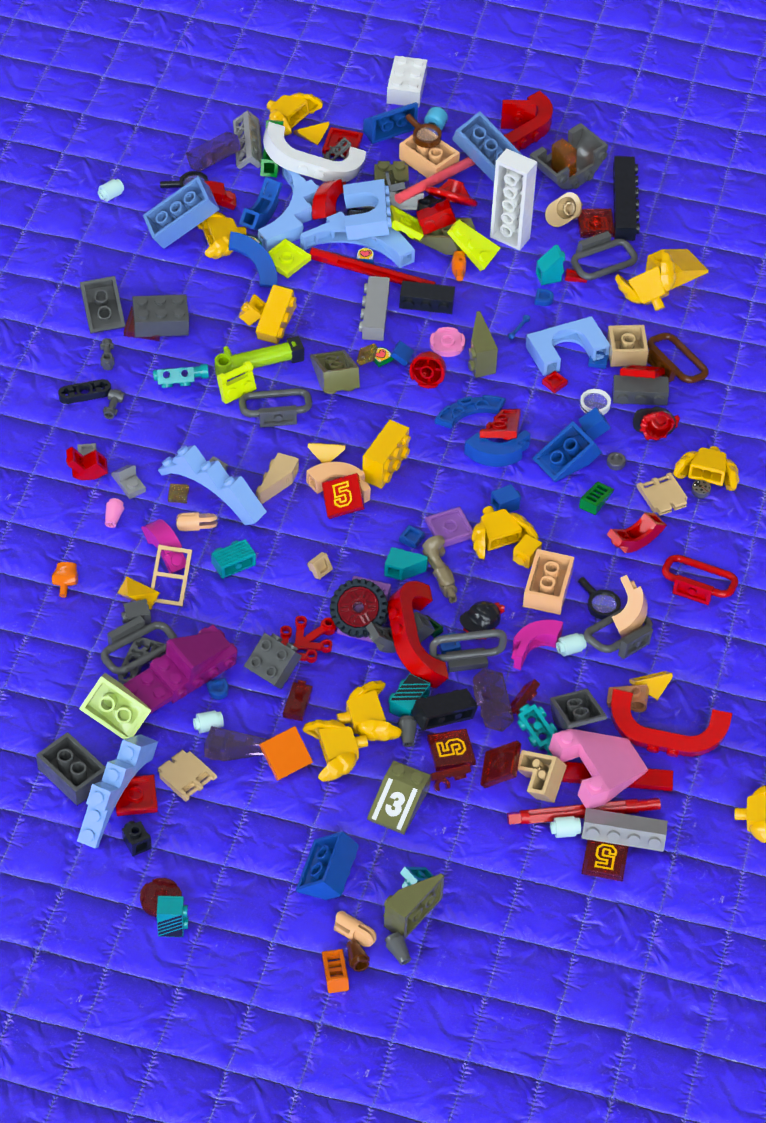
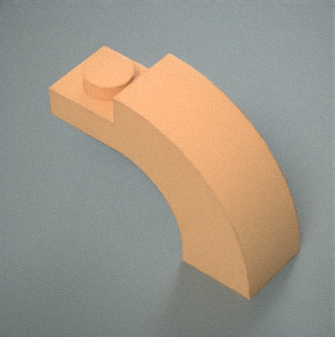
(635, 611)

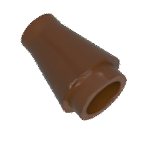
(357, 956)

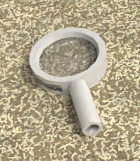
(595, 398)

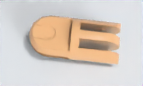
(194, 521)
(354, 929)

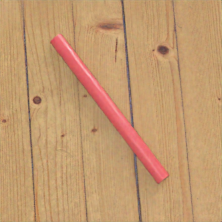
(433, 180)

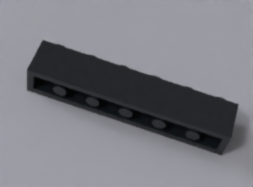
(625, 197)

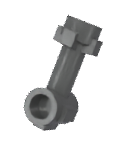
(107, 358)
(116, 396)

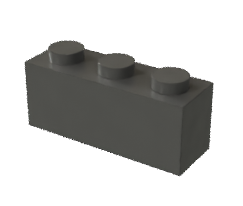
(640, 390)

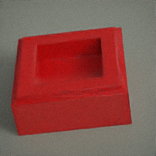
(554, 382)

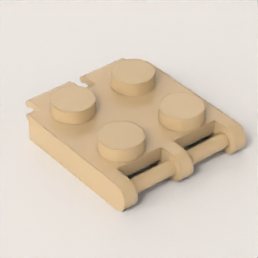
(664, 495)
(185, 774)

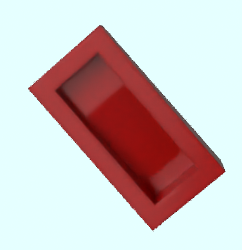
(571, 275)

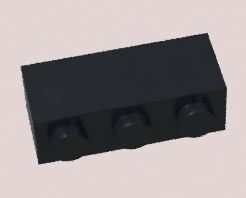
(427, 297)
(444, 709)

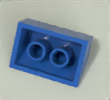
(389, 123)
(328, 866)

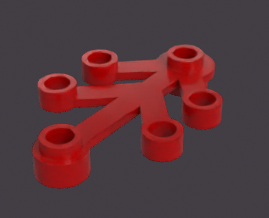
(305, 642)

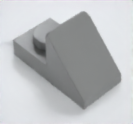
(128, 481)

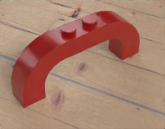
(535, 128)
(405, 635)
(665, 741)

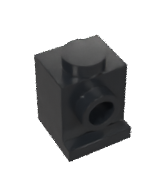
(136, 838)

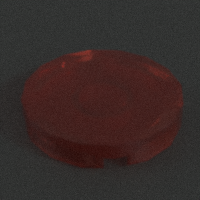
(151, 891)

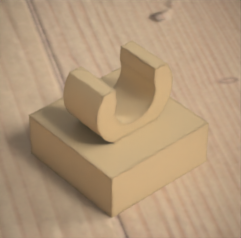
(320, 565)

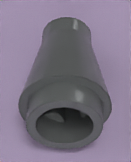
(408, 727)
(397, 946)

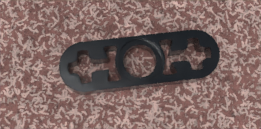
(79, 397)

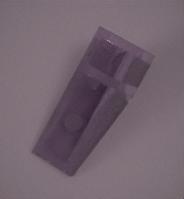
(231, 745)

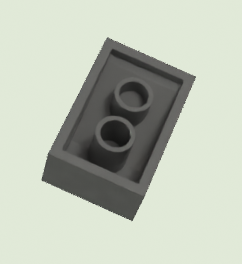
(102, 304)
(576, 709)

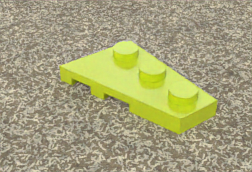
(473, 244)

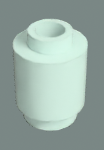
(110, 190)
(571, 644)
(207, 719)
(565, 826)

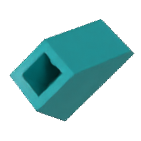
(550, 266)
(404, 564)

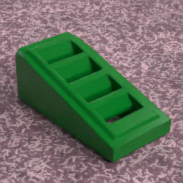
(593, 507)

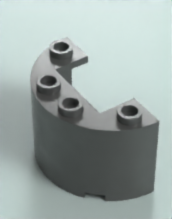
(590, 155)

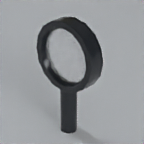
(184, 179)
(601, 602)

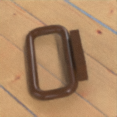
(658, 359)

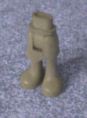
(435, 550)

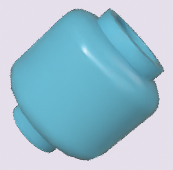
(436, 116)

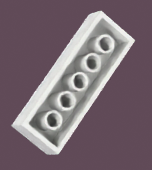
(513, 199)

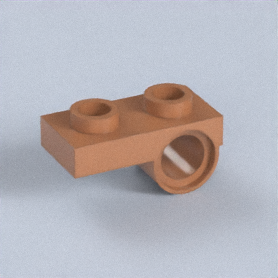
(639, 698)

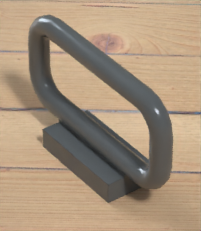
(597, 244)
(276, 415)
(128, 633)
(627, 645)
(470, 658)

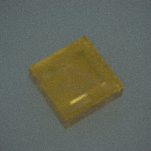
(367, 354)
(178, 493)

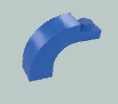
(264, 207)
(496, 454)

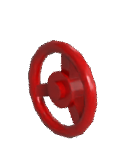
(454, 191)

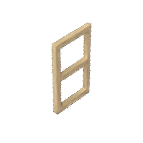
(183, 577)

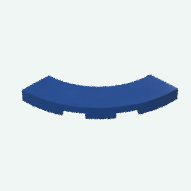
(258, 255)
(466, 406)

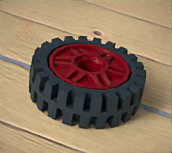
(356, 593)

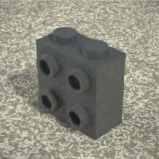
(273, 660)

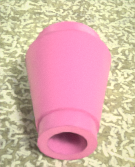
(114, 510)

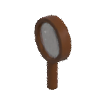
(425, 134)

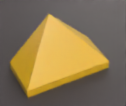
(312, 133)
(326, 452)
(136, 591)
(656, 682)

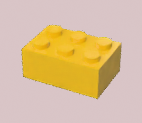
(386, 454)

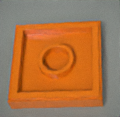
(285, 753)

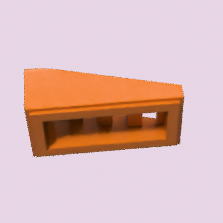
(338, 982)

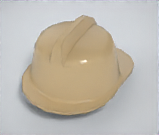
(563, 210)

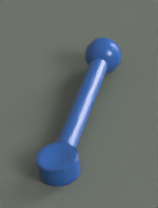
(526, 318)

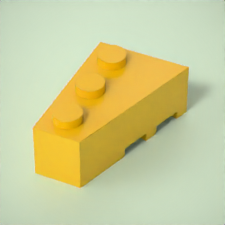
(276, 314)

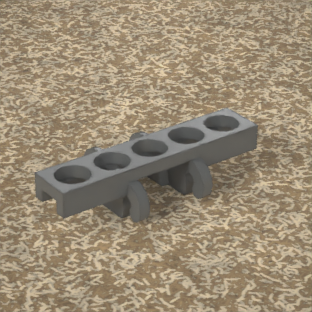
(335, 150)

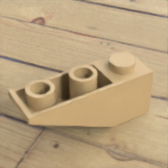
(280, 476)

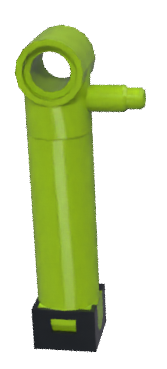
(291, 350)

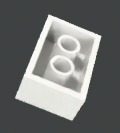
(406, 81)

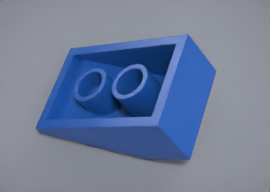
(567, 453)

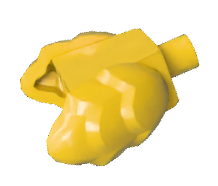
(293, 109)
(217, 232)
(650, 285)
(708, 466)
(499, 529)
(366, 713)
(337, 745)
(755, 814)

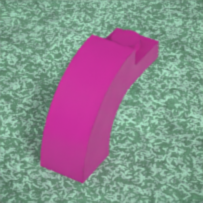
(161, 533)
(535, 635)

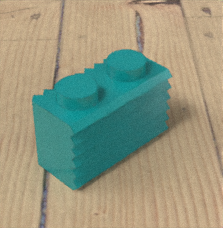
(233, 558)

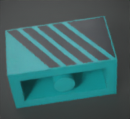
(408, 692)
(172, 916)

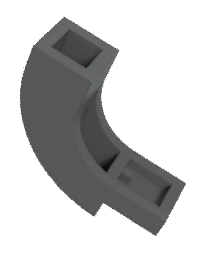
(383, 636)

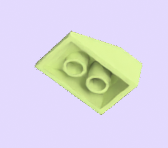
(115, 707)

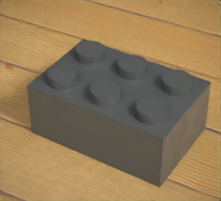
(160, 315)
(70, 767)

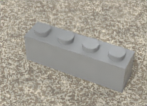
(375, 308)
(624, 829)

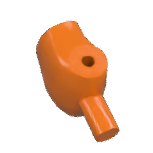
(458, 265)
(65, 576)

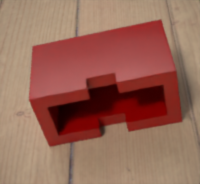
(436, 217)

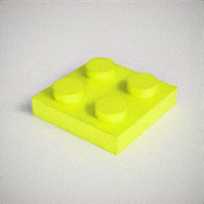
(406, 223)
(288, 258)

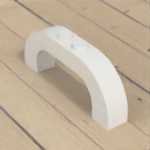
(309, 164)

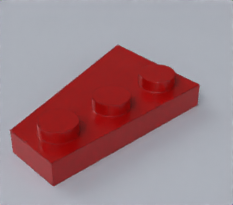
(504, 425)

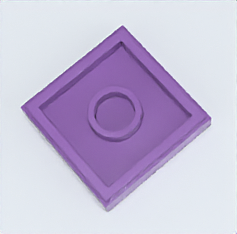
(451, 525)

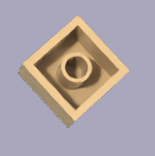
(627, 345)

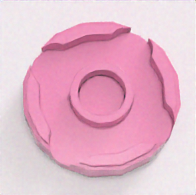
(447, 342)

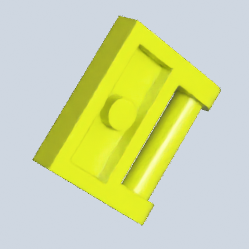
(236, 387)

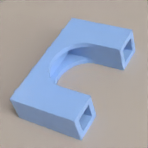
(371, 223)
(582, 332)

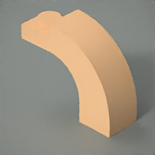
(333, 470)

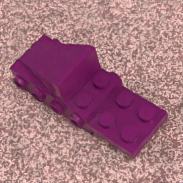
(183, 668)

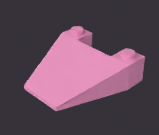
(608, 759)

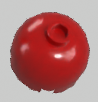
(428, 369)

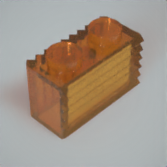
(564, 156)

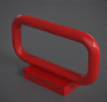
(696, 590)

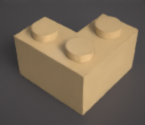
(545, 774)

